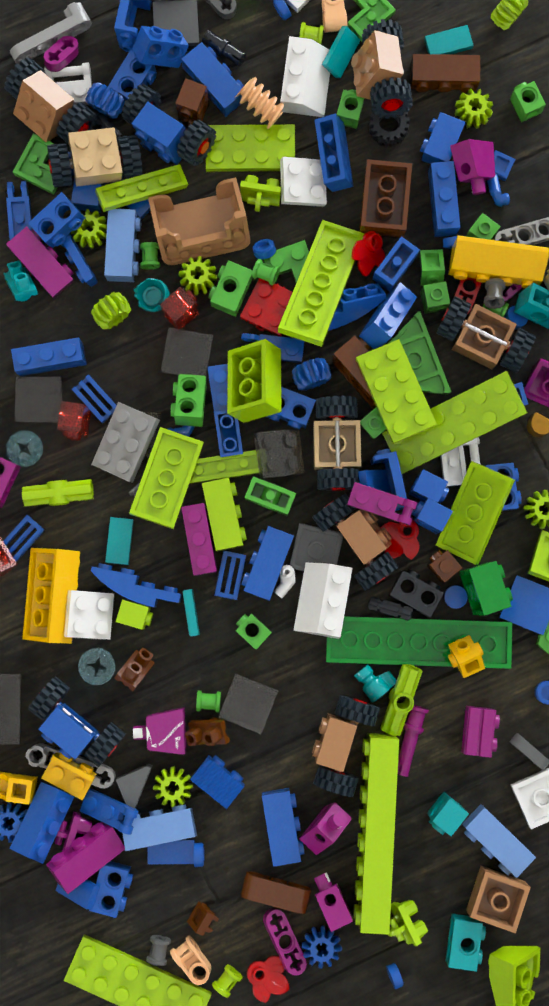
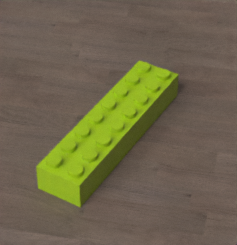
(377, 835)

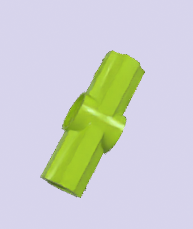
(57, 493)
(397, 712)

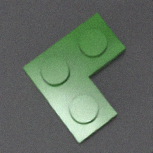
(371, 11)
(33, 165)
(290, 258)

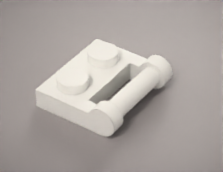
(76, 89)
(454, 464)

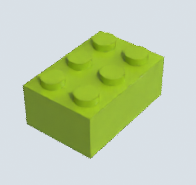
(254, 381)

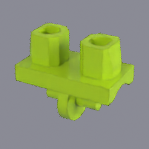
(260, 194)
(402, 925)

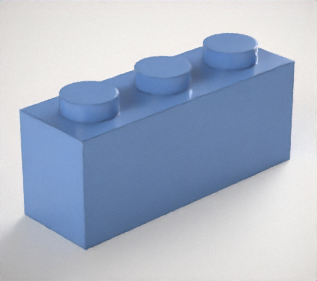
(122, 245)
(161, 828)
(497, 841)

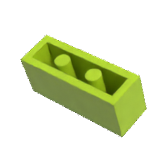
(224, 514)

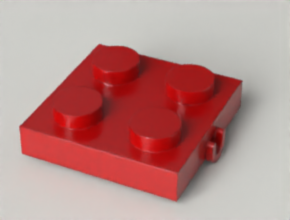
(266, 306)

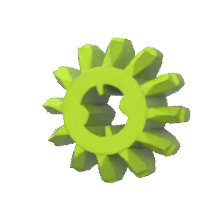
(508, 12)
(482, 106)
(98, 231)
(190, 271)
(111, 310)
(536, 502)
(180, 791)

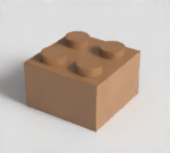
(498, 899)

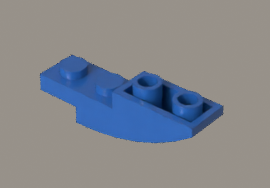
(356, 303)
(226, 425)
(126, 585)

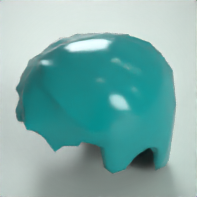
(151, 294)

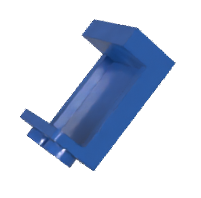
(125, 20)
(392, 466)

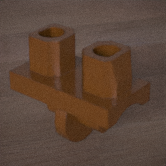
(135, 668)
(206, 732)

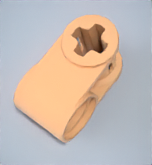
(333, 15)
(191, 959)

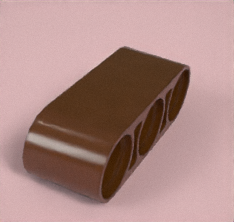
(276, 892)

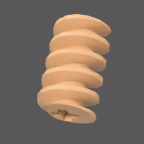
(260, 102)

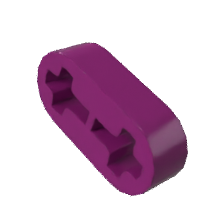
(58, 51)

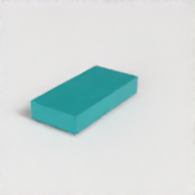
(449, 41)
(341, 52)
(119, 541)
(191, 613)

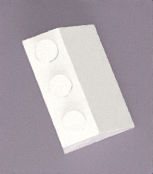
(305, 78)
(323, 599)

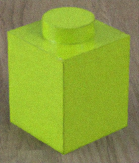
(134, 614)

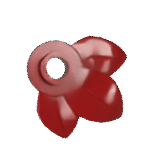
(368, 252)
(400, 542)
(271, 980)

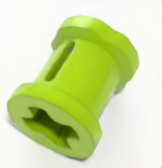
(311, 32)
(227, 981)

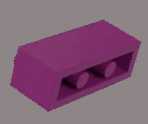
(41, 261)
(199, 539)
(85, 856)

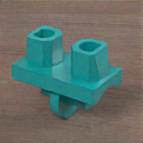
(19, 281)

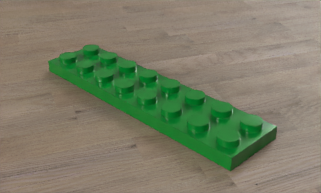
(417, 641)

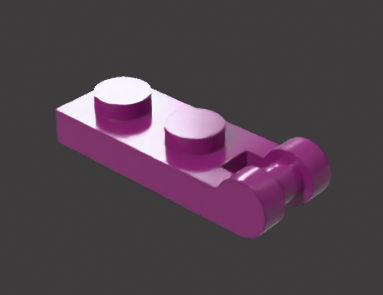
(381, 503)

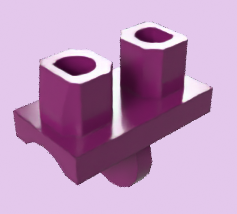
(77, 825)

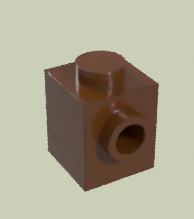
(443, 565)

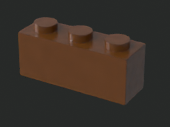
(444, 72)

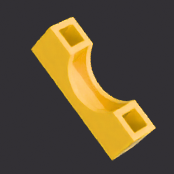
(17, 788)

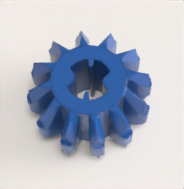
(105, 100)
(311, 374)
(6, 814)
(311, 947)

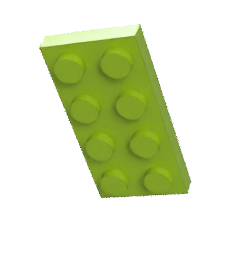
(250, 147)
(396, 391)
(166, 478)
(475, 512)

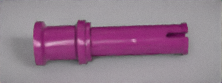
(413, 729)

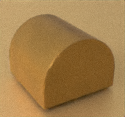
(538, 425)

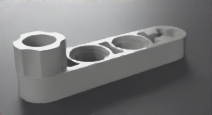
(74, 24)
(530, 228)
(46, 751)

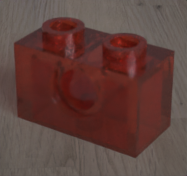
(74, 420)

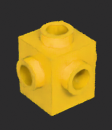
(466, 656)

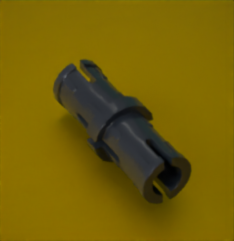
(224, 47)

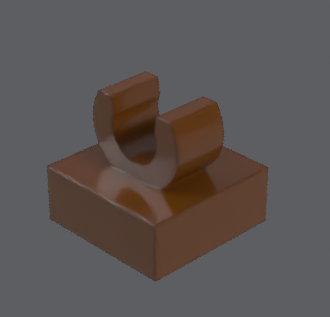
(201, 919)

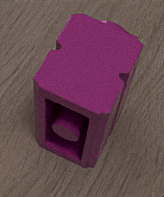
(479, 731)

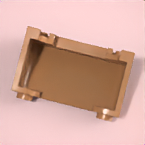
(200, 226)

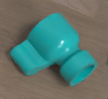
(374, 685)

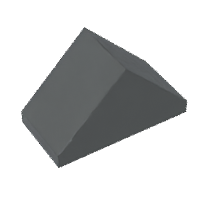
(133, 783)

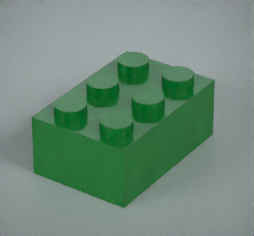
(486, 588)

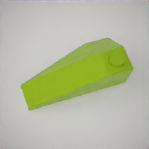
(513, 974)

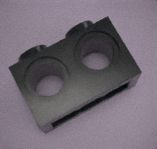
(413, 598)

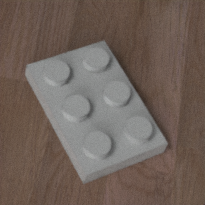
(125, 442)

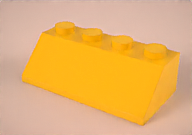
(498, 259)
(49, 579)

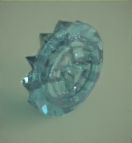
(35, 447)
(87, 672)

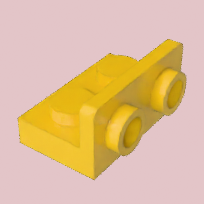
(69, 775)

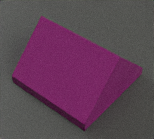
(538, 383)

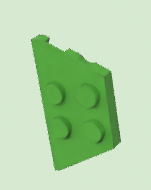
(422, 356)

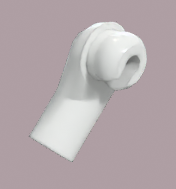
(287, 580)

